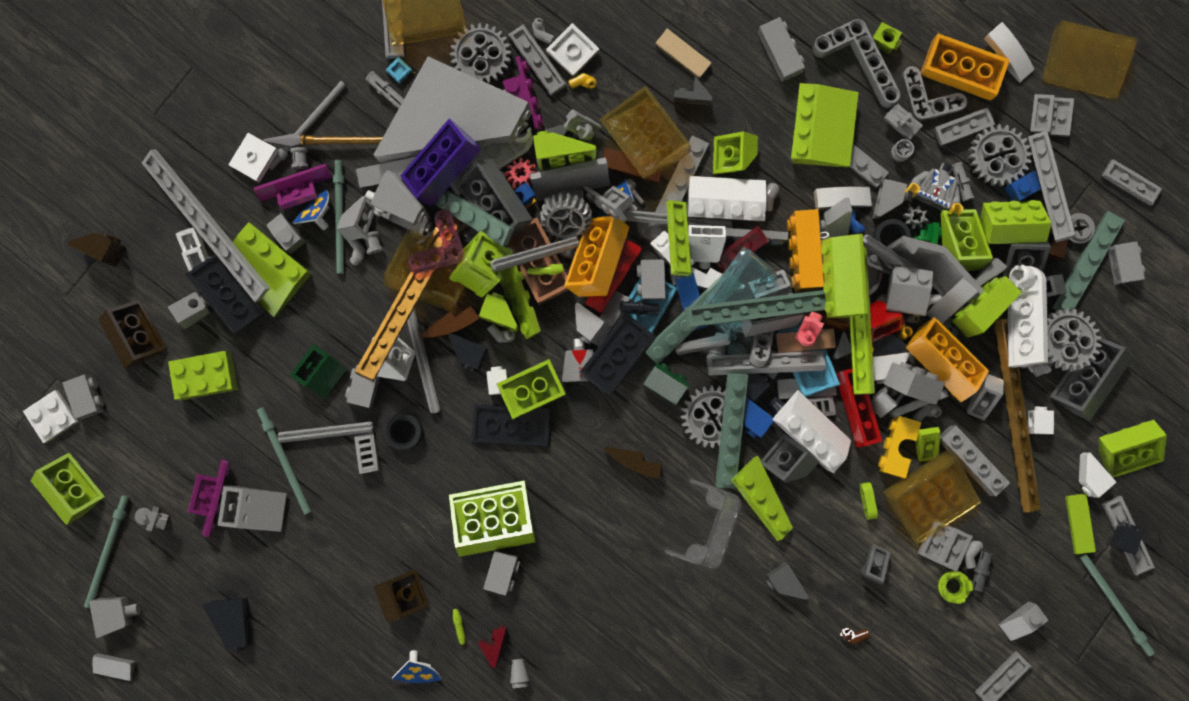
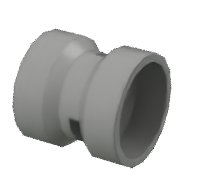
(906, 149)

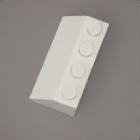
(726, 198)
(813, 431)

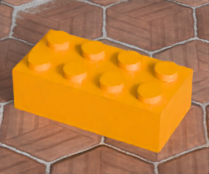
(964, 67)
(806, 251)
(597, 257)
(948, 358)

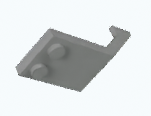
(935, 258)

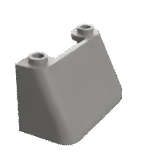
(401, 204)

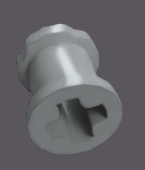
(299, 158)
(373, 243)

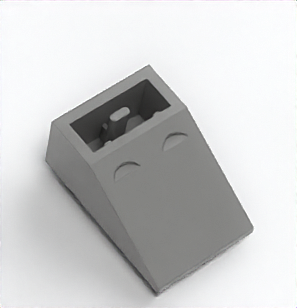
(252, 509)

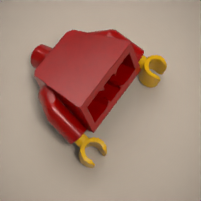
(887, 322)

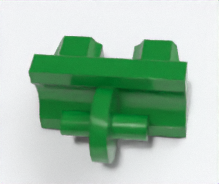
(930, 233)

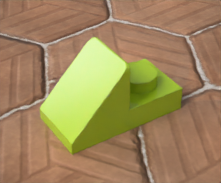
(928, 444)

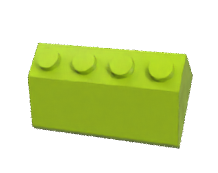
(844, 276)

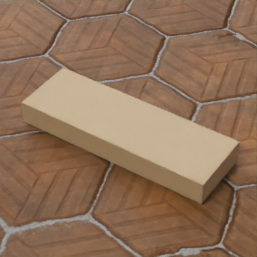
(683, 53)

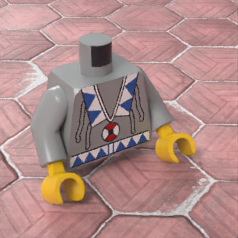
(937, 189)

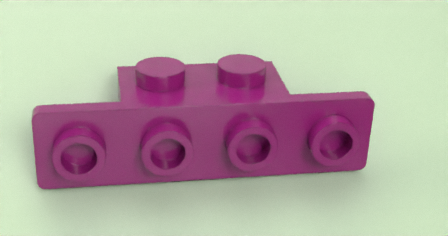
(522, 88)
(294, 188)
(206, 496)

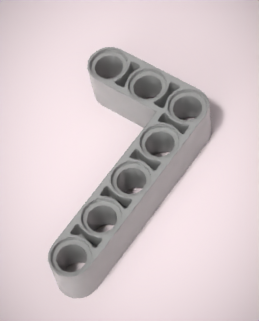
(863, 56)

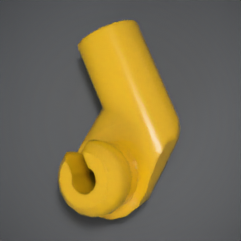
(583, 80)

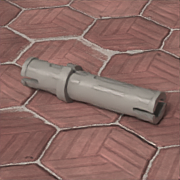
(391, 95)

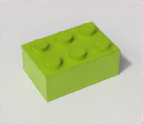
(1015, 222)
(986, 307)
(203, 375)

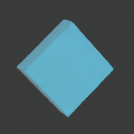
(399, 70)

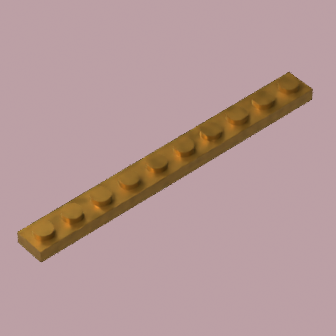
(400, 311)
(1017, 423)

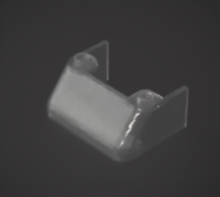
(714, 551)

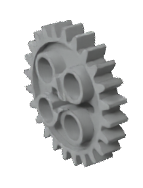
(468, 43)
(994, 139)
(1081, 330)
(695, 425)

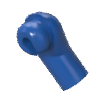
(855, 226)

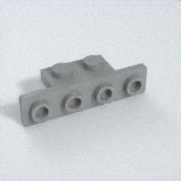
(612, 201)

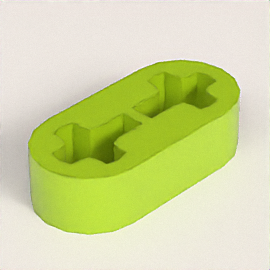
(868, 501)

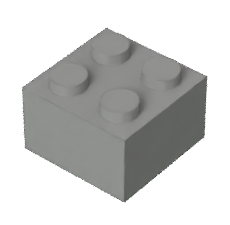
(914, 382)

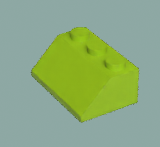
(1132, 448)
(67, 488)

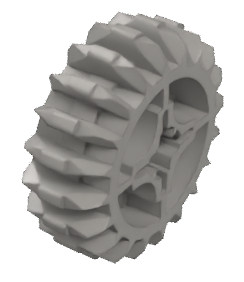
(561, 220)

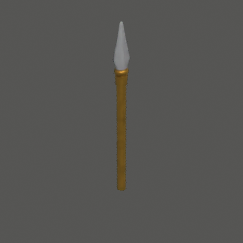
(295, 140)

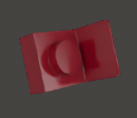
(492, 650)

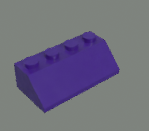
(440, 163)

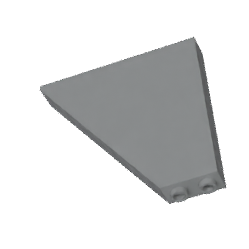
(446, 93)

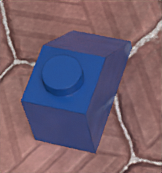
(1023, 187)
(755, 419)

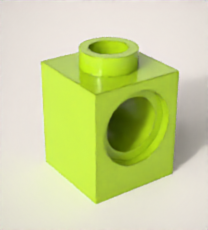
(892, 33)

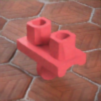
(809, 329)

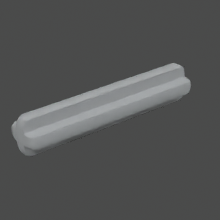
(702, 344)

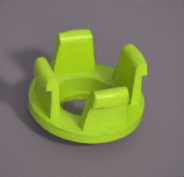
(965, 587)

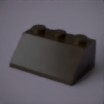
(131, 333)

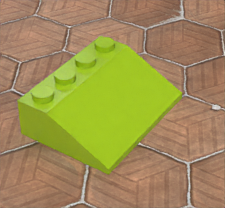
(824, 126)
(560, 151)
(274, 266)
(491, 518)

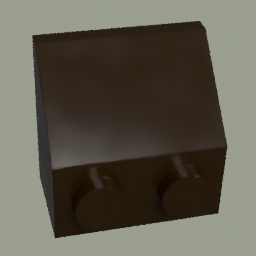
(101, 247)
(401, 596)

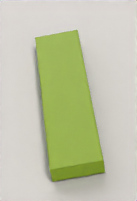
(678, 238)

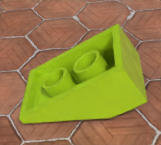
(965, 239)
(531, 389)

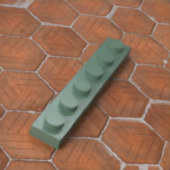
(475, 217)
(1088, 262)
(675, 332)
(731, 429)

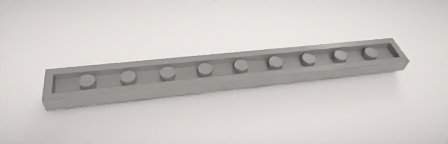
(205, 225)

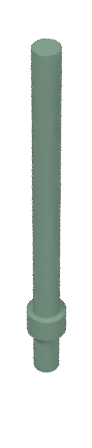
(338, 180)
(268, 427)
(118, 515)
(1138, 636)

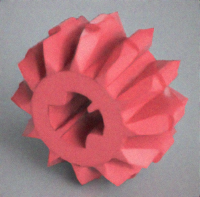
(519, 167)

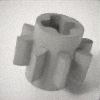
(913, 223)

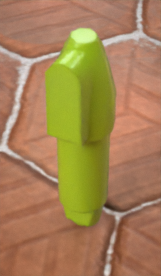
(553, 269)
(457, 620)

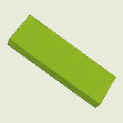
(1080, 523)

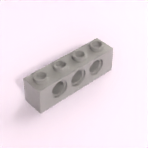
(973, 461)

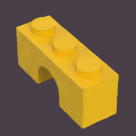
(892, 461)

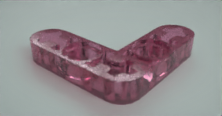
(447, 246)

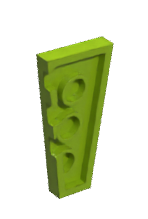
(519, 301)
(759, 493)

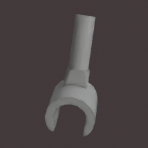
(632, 185)

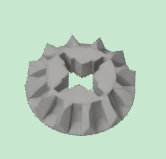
(1084, 221)

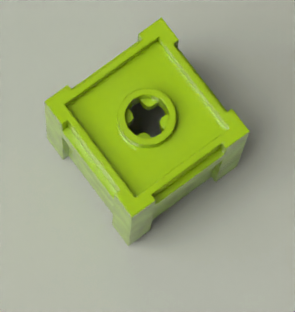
(475, 268)

